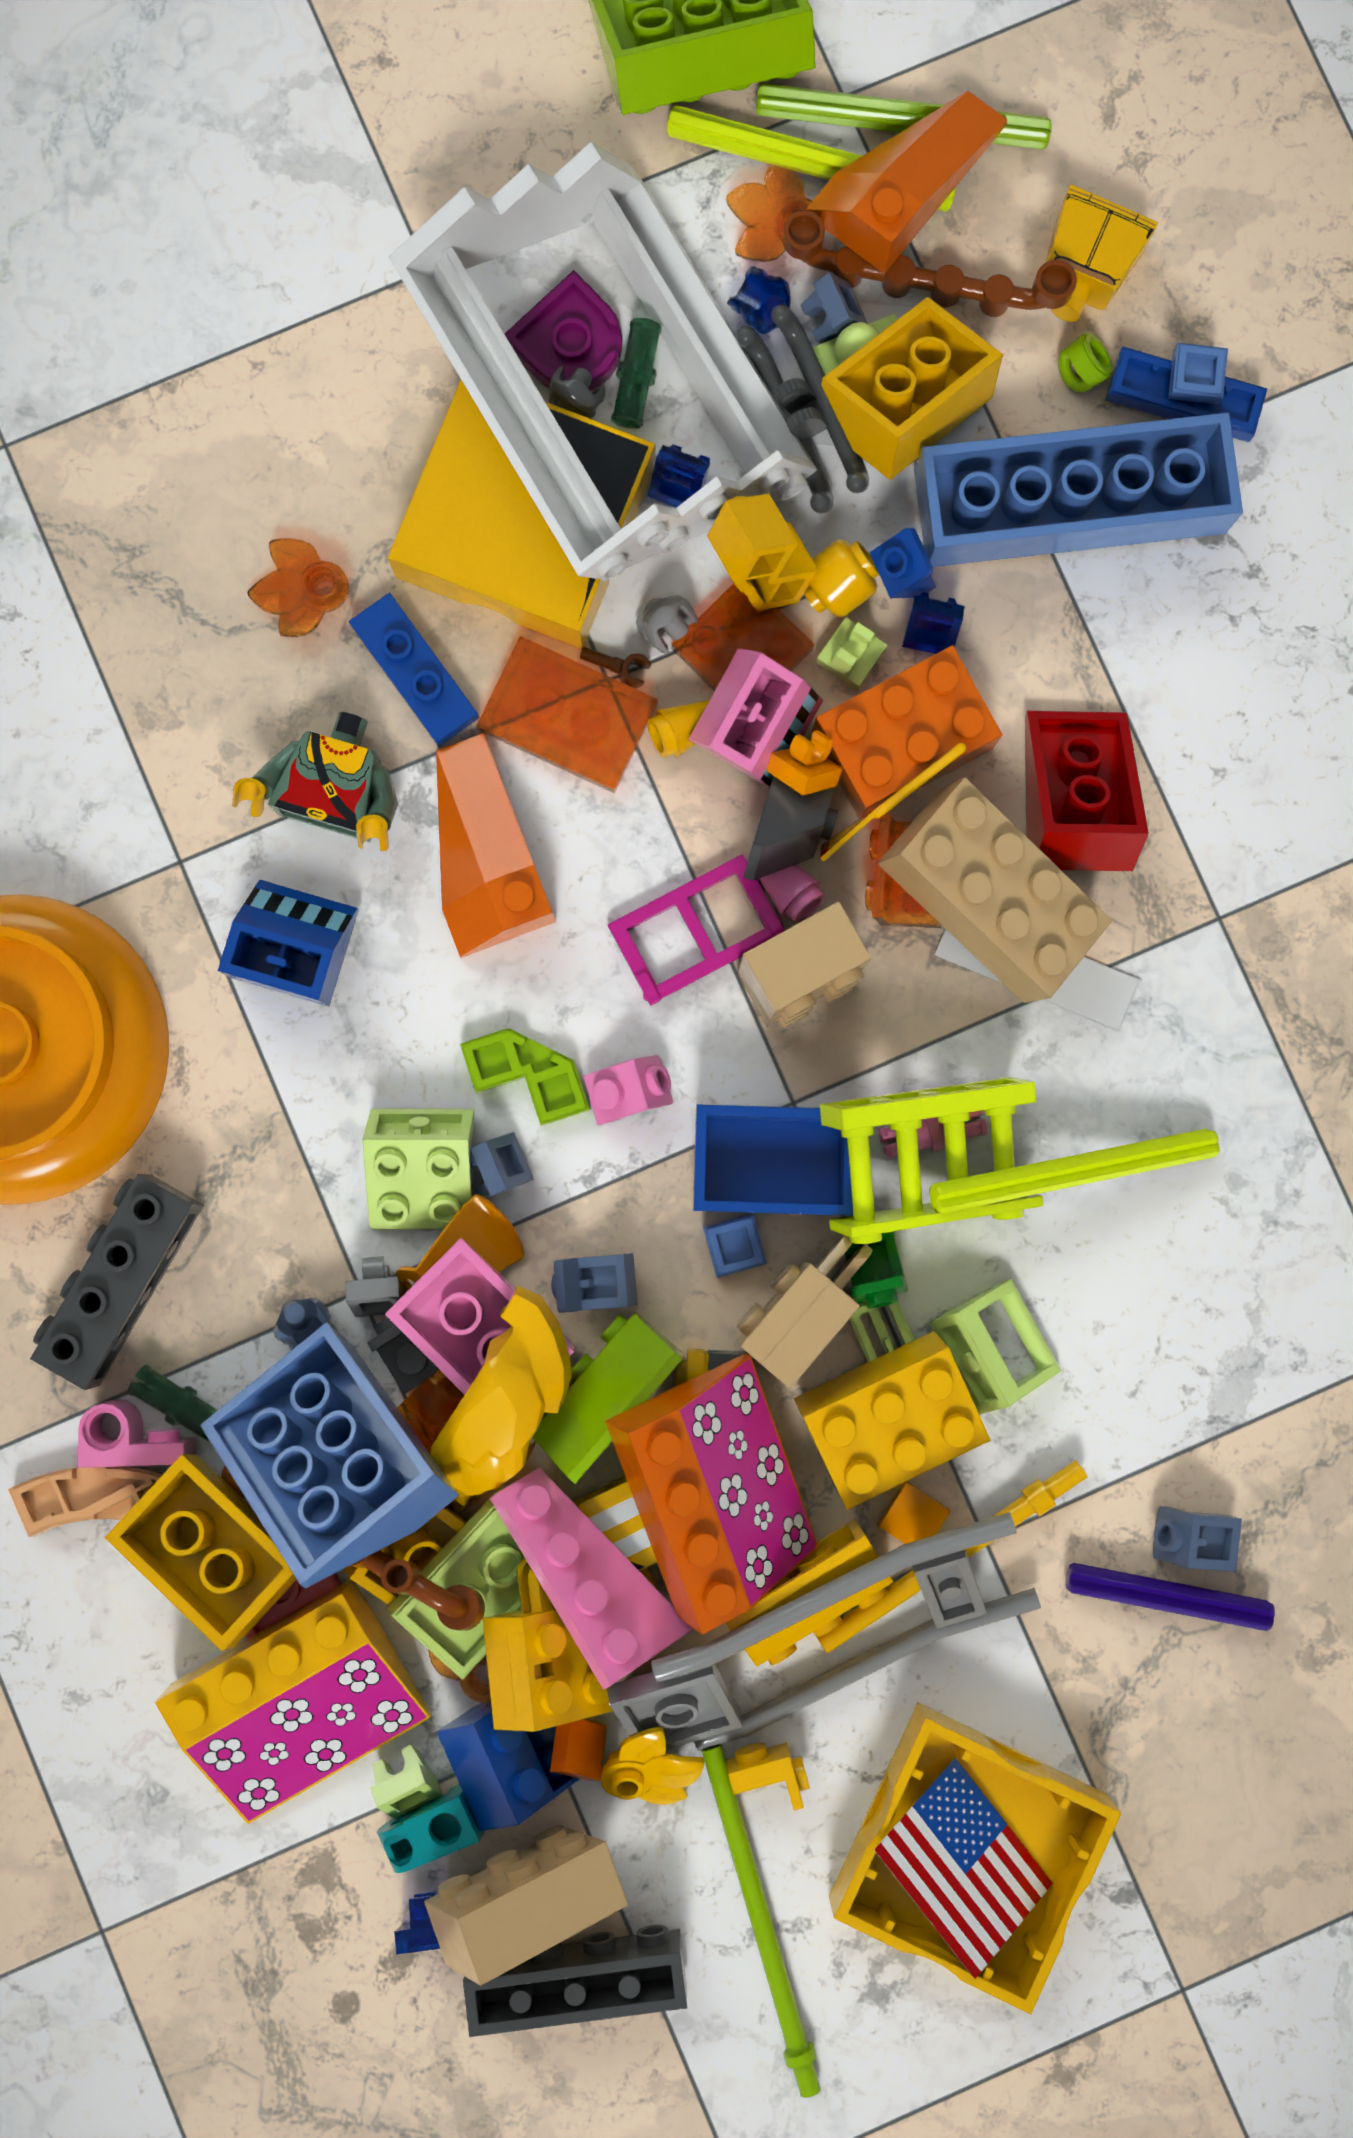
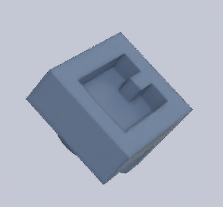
(1197, 1539)

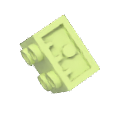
(417, 1166)

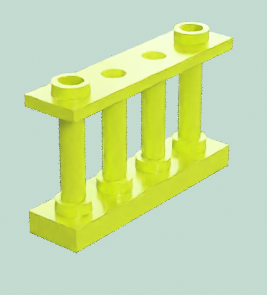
(905, 1115)

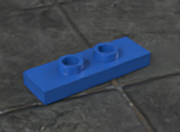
(1143, 384)
(414, 669)

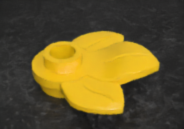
(646, 1770)

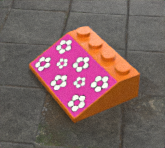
(714, 1492)

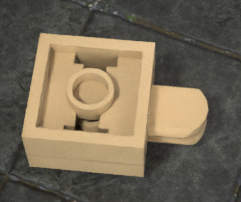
(802, 1313)

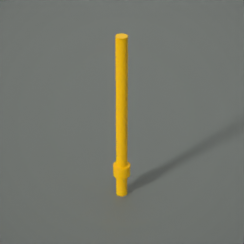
(1036, 1498)

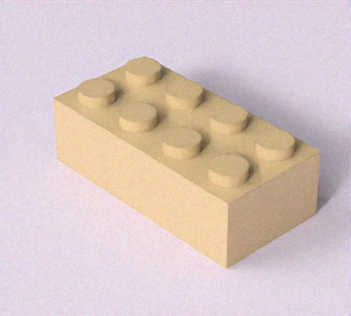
(995, 891)

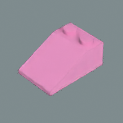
(456, 1313)

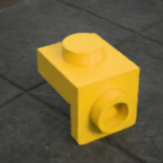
(762, 1766)

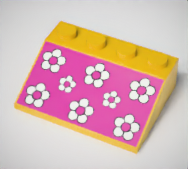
(293, 1703)

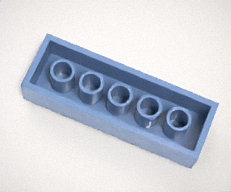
(1078, 489)

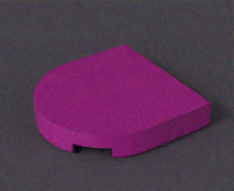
(571, 330)

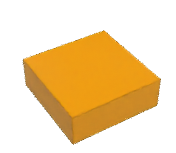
(912, 1515)

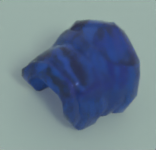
(758, 298)

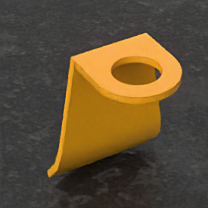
(482, 1228)

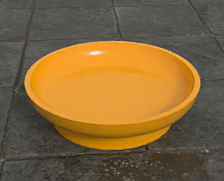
(76, 1048)

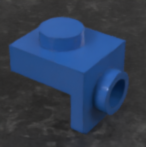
(904, 565)

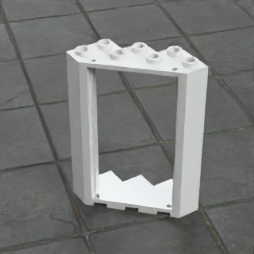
(538, 207)

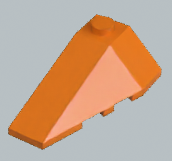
(898, 186)
(484, 862)

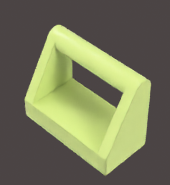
(979, 1358)

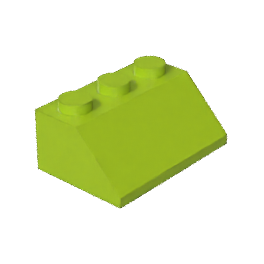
(615, 1380)

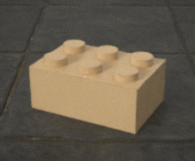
(804, 964)
(524, 1903)

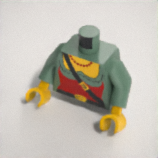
(327, 784)

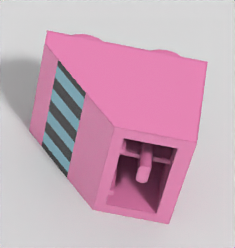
(755, 713)

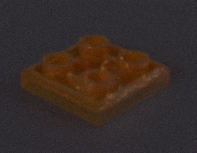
(736, 624)

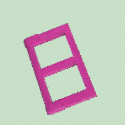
(679, 897)

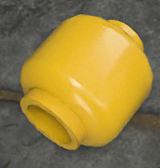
(843, 579)

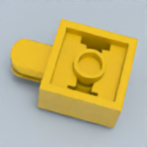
(536, 1666)

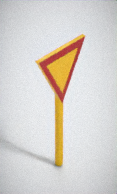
(842, 837)

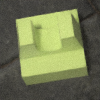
(851, 653)
(407, 1789)

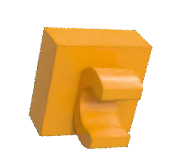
(806, 764)

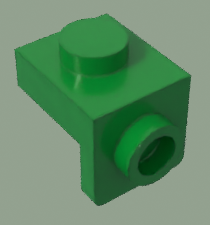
(880, 1275)

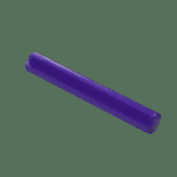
(1170, 1596)

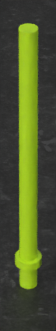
(799, 2052)

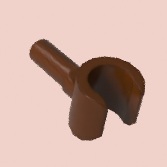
(618, 665)

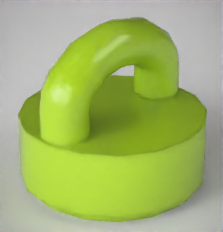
(1088, 359)

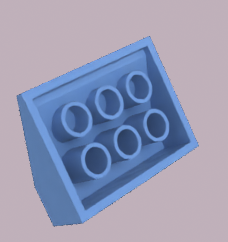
(327, 1458)

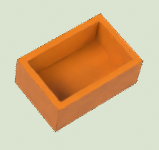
(905, 727)

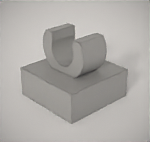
(376, 1291)

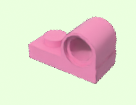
(130, 1448)

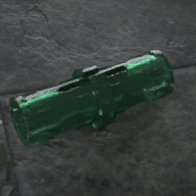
(636, 373)
(170, 1399)

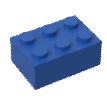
(769, 1162)

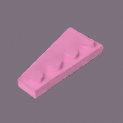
(594, 1588)

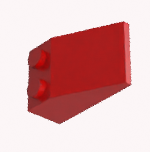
(1083, 790)

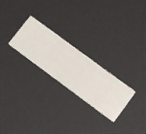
(1088, 991)

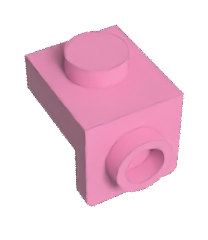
(628, 1089)

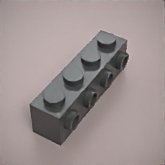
(115, 1281)
(583, 1983)

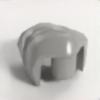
(671, 613)

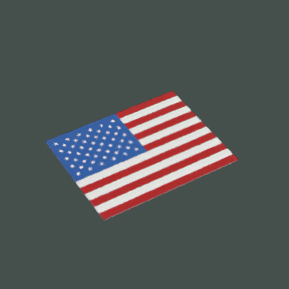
(964, 1867)

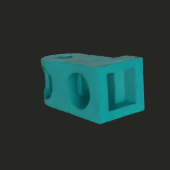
(430, 1831)

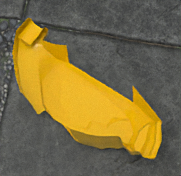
(502, 1409)

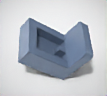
(594, 1282)

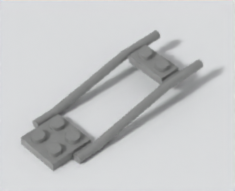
(694, 1702)

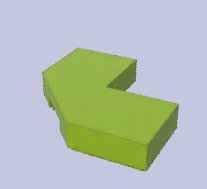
(512, 1057)

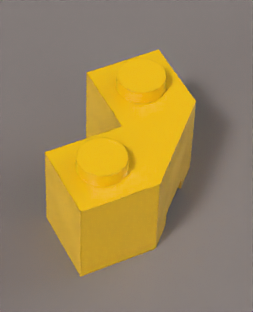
(761, 552)

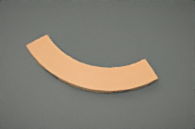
(80, 1495)

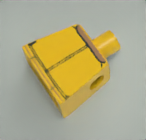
(1100, 245)

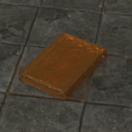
(567, 714)

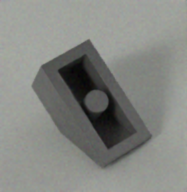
(789, 829)

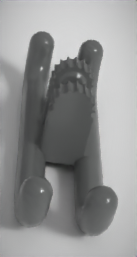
(805, 404)

